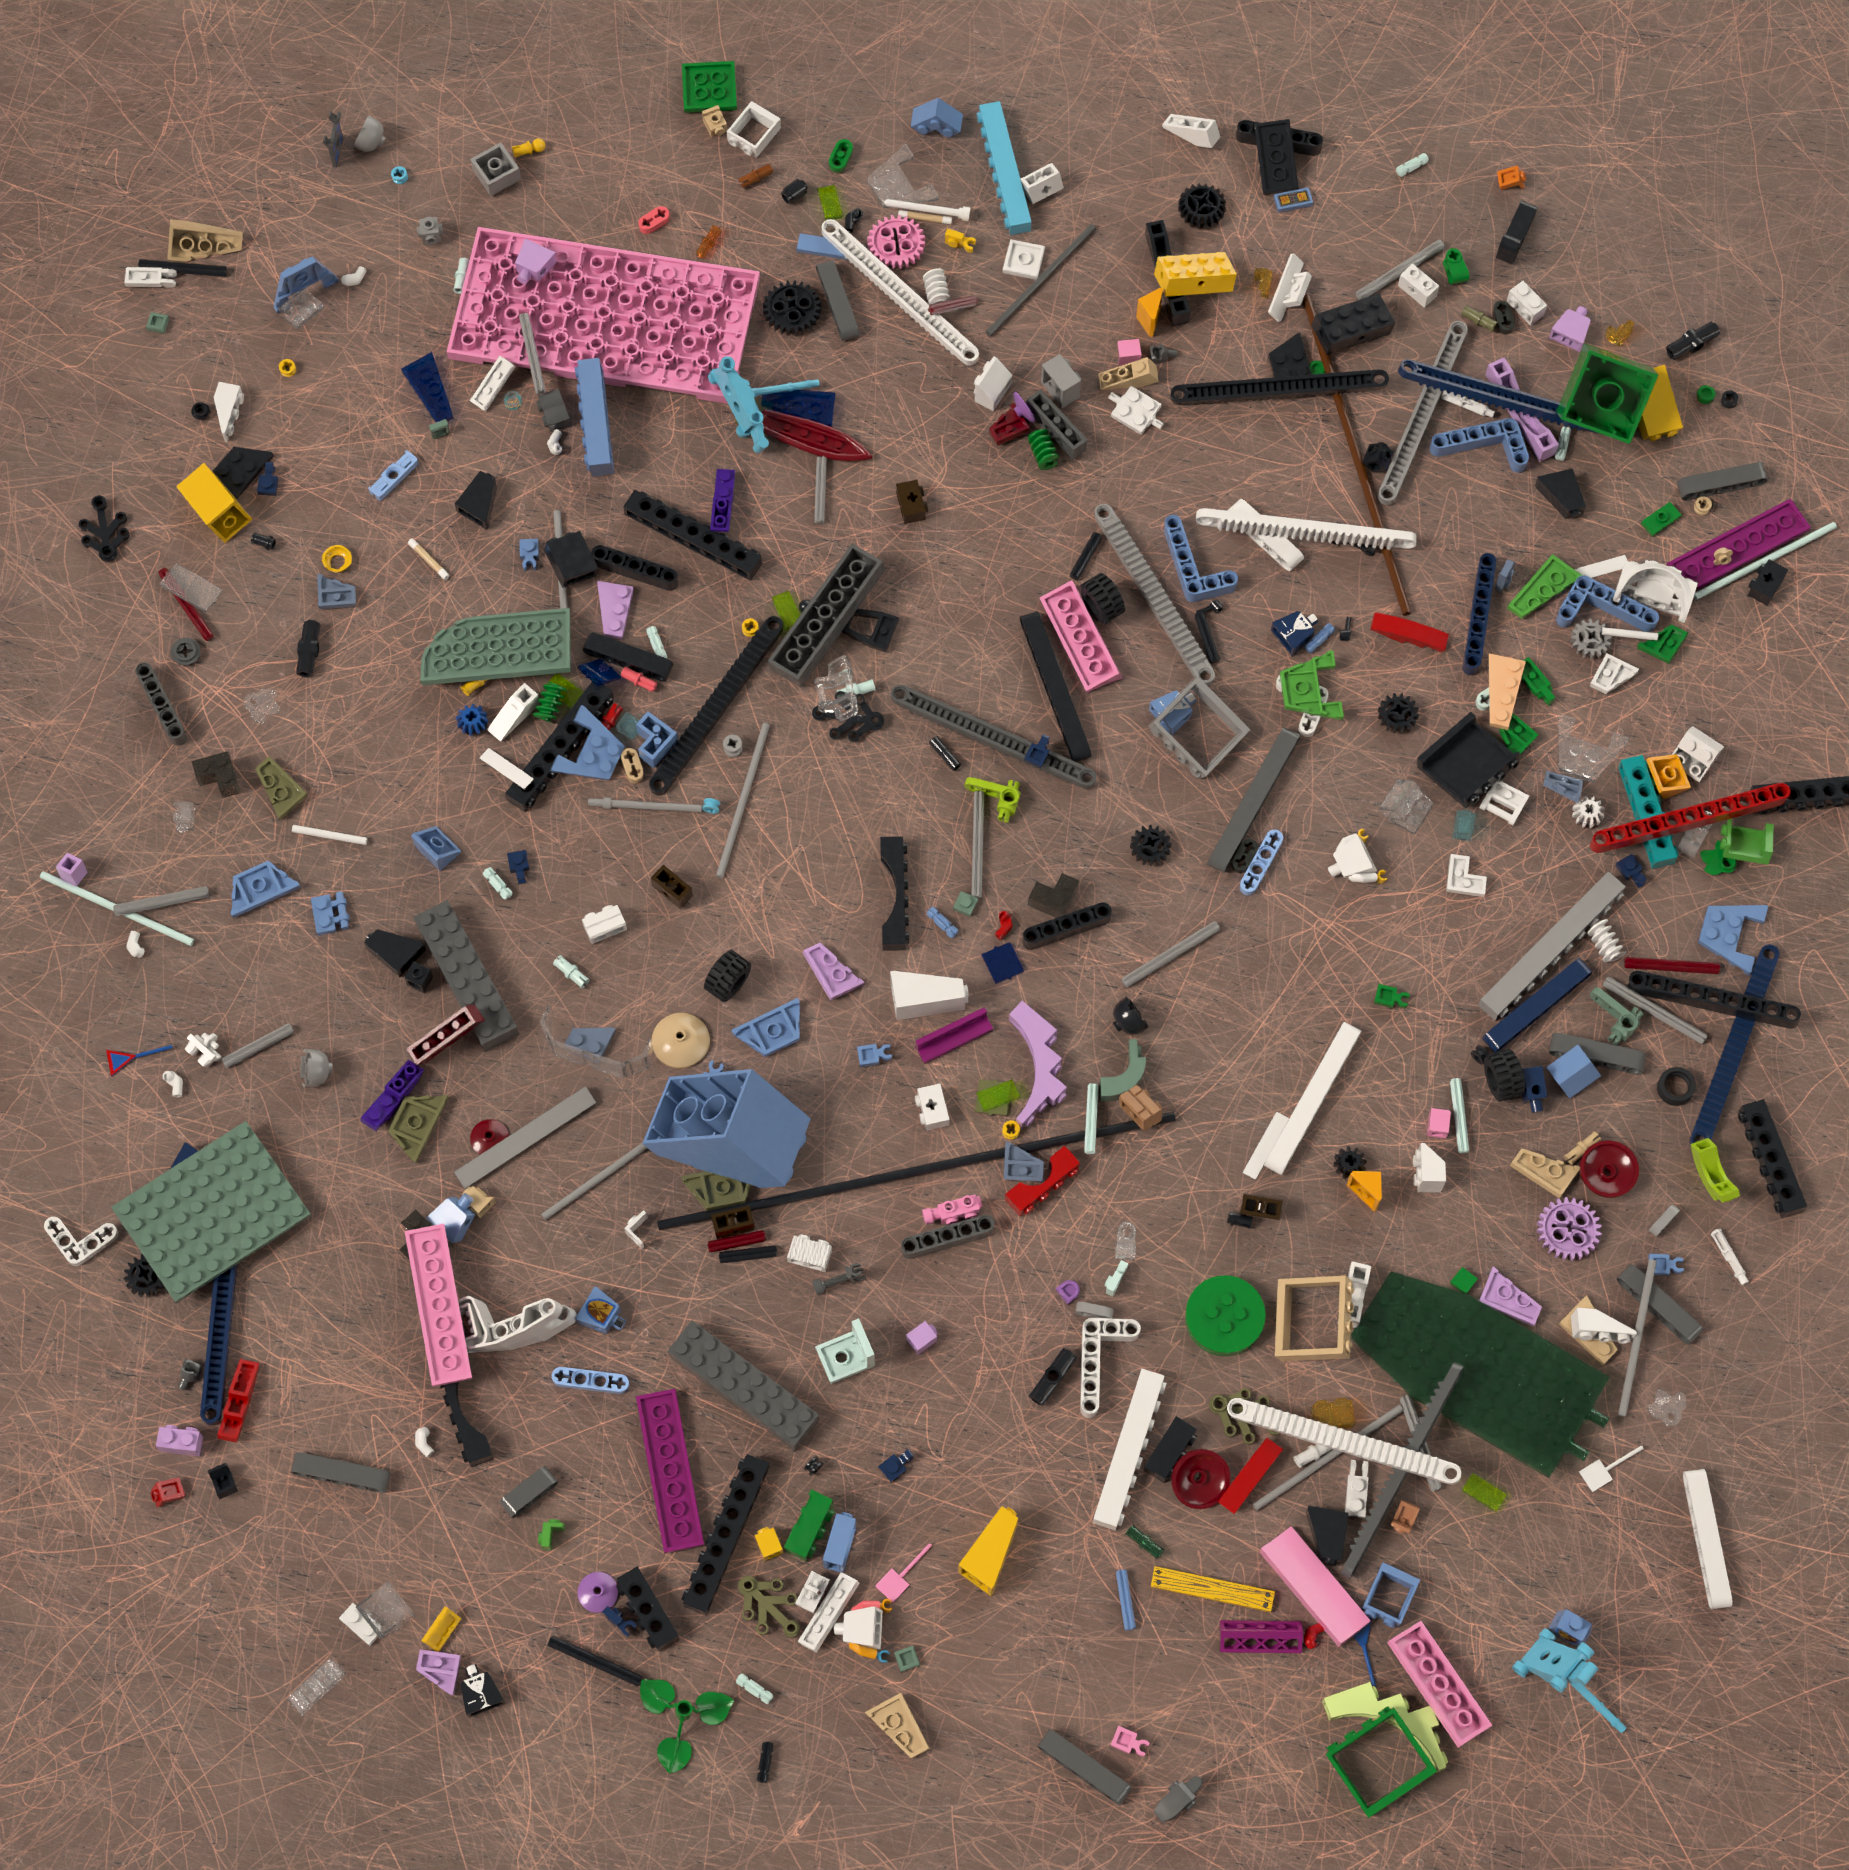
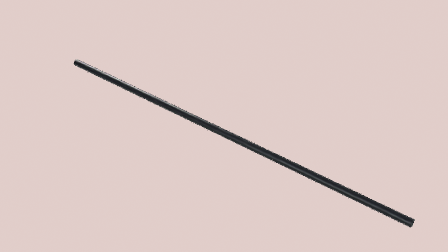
(906, 1173)

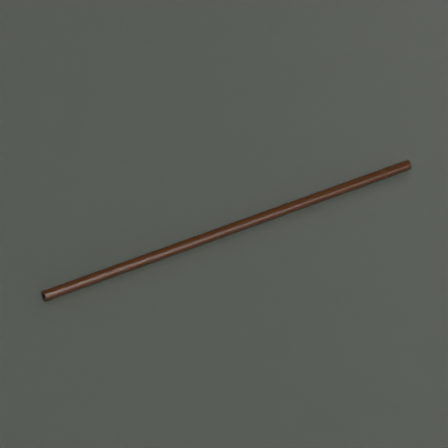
(1360, 467)

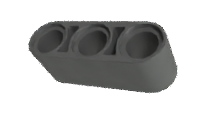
(528, 1492)

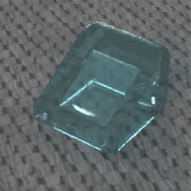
(627, 725)

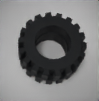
(1102, 598)
(727, 976)
(1504, 1075)

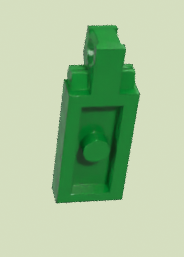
(1537, 682)

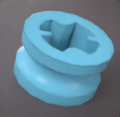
(399, 180)
(711, 805)

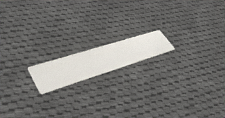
(1602, 567)
(506, 768)
(1266, 1145)

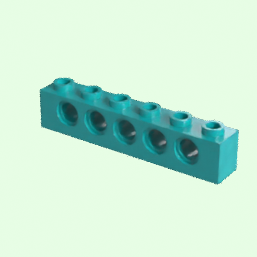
(1638, 766)

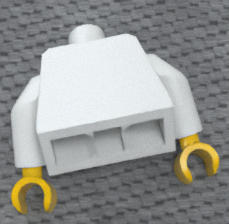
(1355, 860)

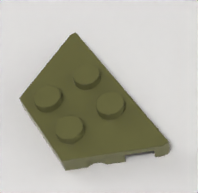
(416, 1122)
(716, 1190)

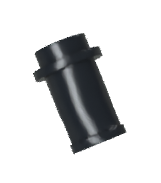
(264, 541)
(1239, 1219)

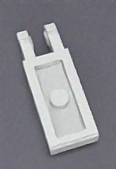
(149, 277)
(1357, 1491)

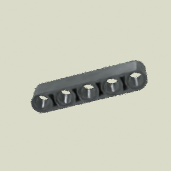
(837, 300)
(1722, 481)
(164, 711)
(1600, 1053)
(953, 1229)
(1661, 1305)
(340, 1472)
(1084, 1767)

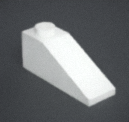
(1195, 130)

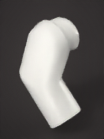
(354, 279)
(553, 443)
(175, 1081)
(421, 1439)

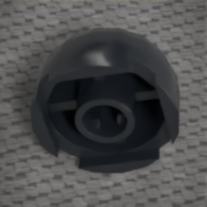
(1128, 1017)

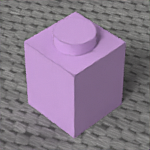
(71, 869)
(922, 1337)

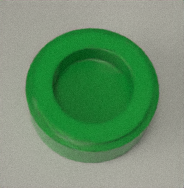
(1316, 367)
(1705, 394)

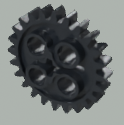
(792, 307)

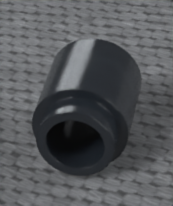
(794, 191)

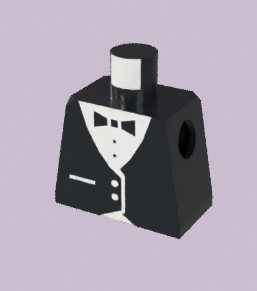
(479, 1692)

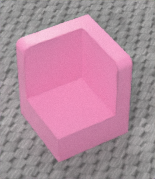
(1129, 351)
(1438, 1123)

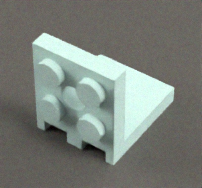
(854, 1346)

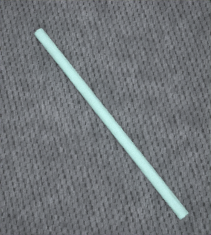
(1775, 555)
(108, 904)

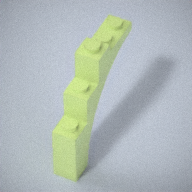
(1363, 1702)

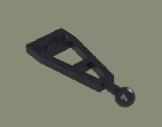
(882, 633)

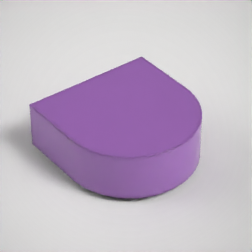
(1068, 1291)

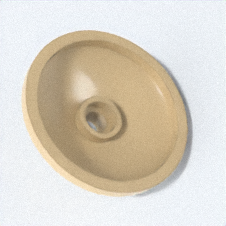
(685, 1051)

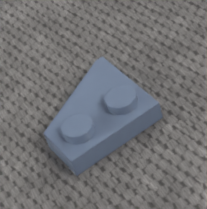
(1505, 576)
(335, 594)
(1564, 785)
(591, 1039)
(1021, 1165)

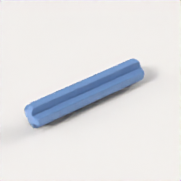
(1125, 1600)

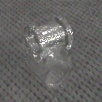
(1125, 1245)

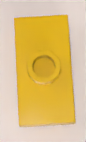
(441, 1629)

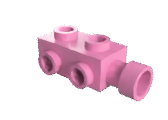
(955, 1212)

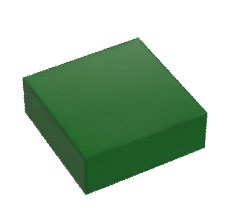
(1463, 1280)

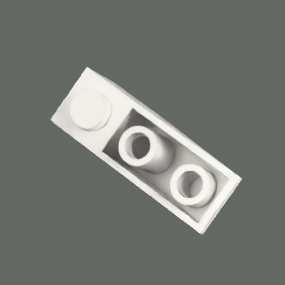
(227, 402)
(514, 712)
(1595, 1325)

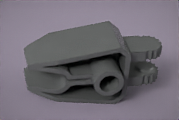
(1179, 1798)

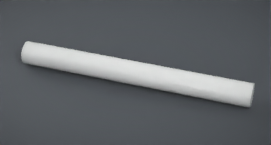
(329, 834)

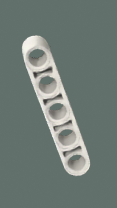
(1278, 548)

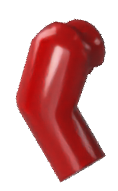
(1006, 925)

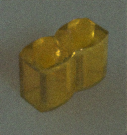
(1334, 1413)

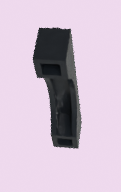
(1159, 247)
(892, 857)
(475, 1444)

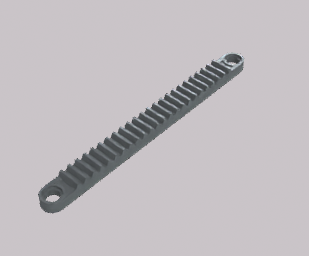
(989, 735)
(1397, 1479)

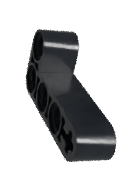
(1516, 232)

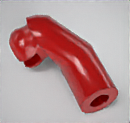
(1311, 1635)

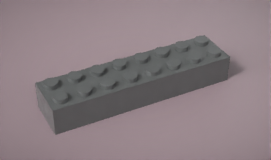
(826, 615)
(465, 973)
(743, 1385)

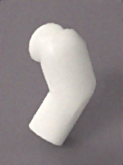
(132, 945)

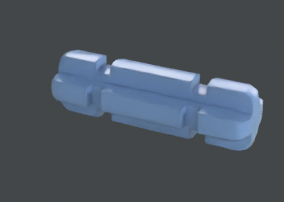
(1319, 638)
(942, 922)

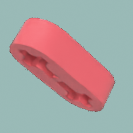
(654, 220)

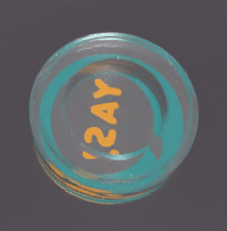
(512, 400)

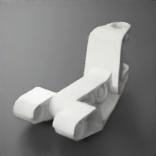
(535, 1322)

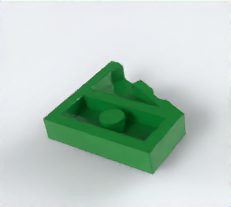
(1667, 644)
(1518, 736)

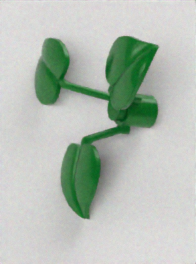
(659, 1694)

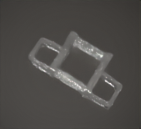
(834, 680)

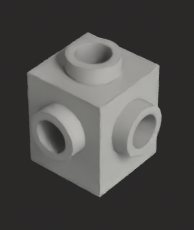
(430, 231)

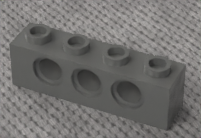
(1059, 426)

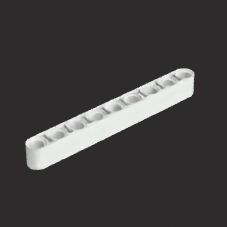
(1312, 1098)

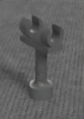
(851, 1275)

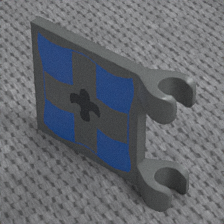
(335, 142)

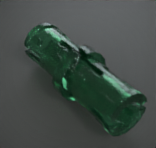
(1145, 1541)

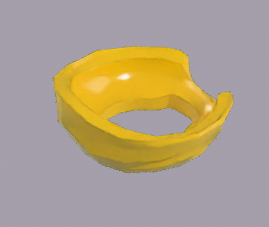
(336, 550)

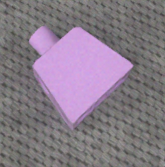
(534, 261)
(1571, 328)

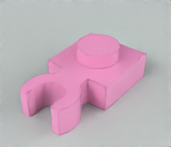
(1125, 1741)

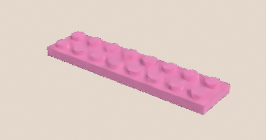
(438, 1305)

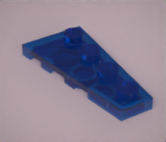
(428, 386)
(803, 403)

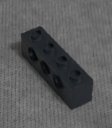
(635, 1579)

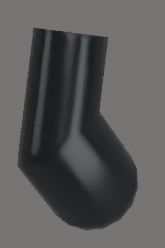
(851, 218)

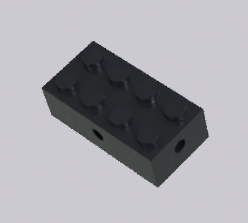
(1353, 324)

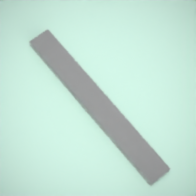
(524, 1137)

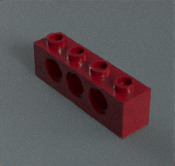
(445, 1034)

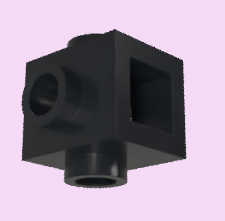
(1378, 457)

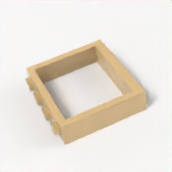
(1283, 1319)

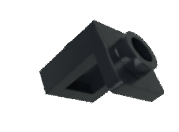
(223, 1480)

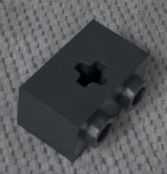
(1774, 575)

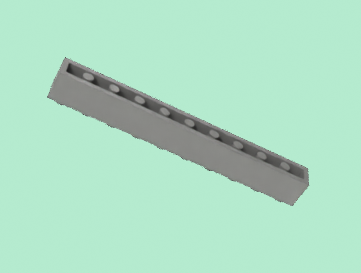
(1552, 946)

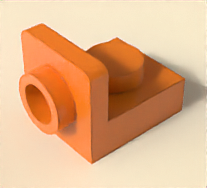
(1511, 177)

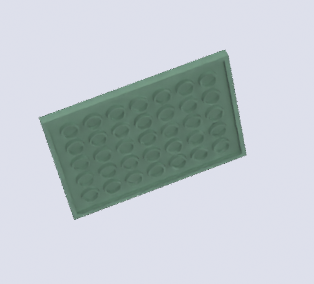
(210, 1211)

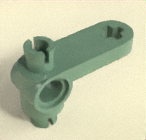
(1619, 1012)

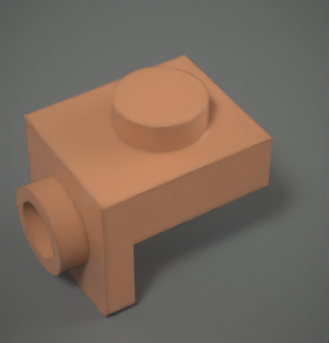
(1405, 1517)

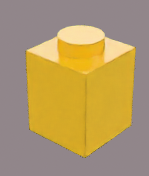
(768, 1543)

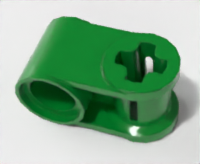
(1455, 267)

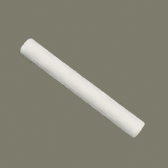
(1629, 633)

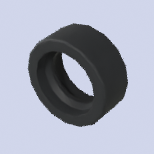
(1682, 1073)

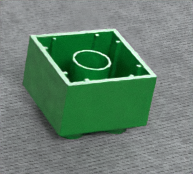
(1607, 393)

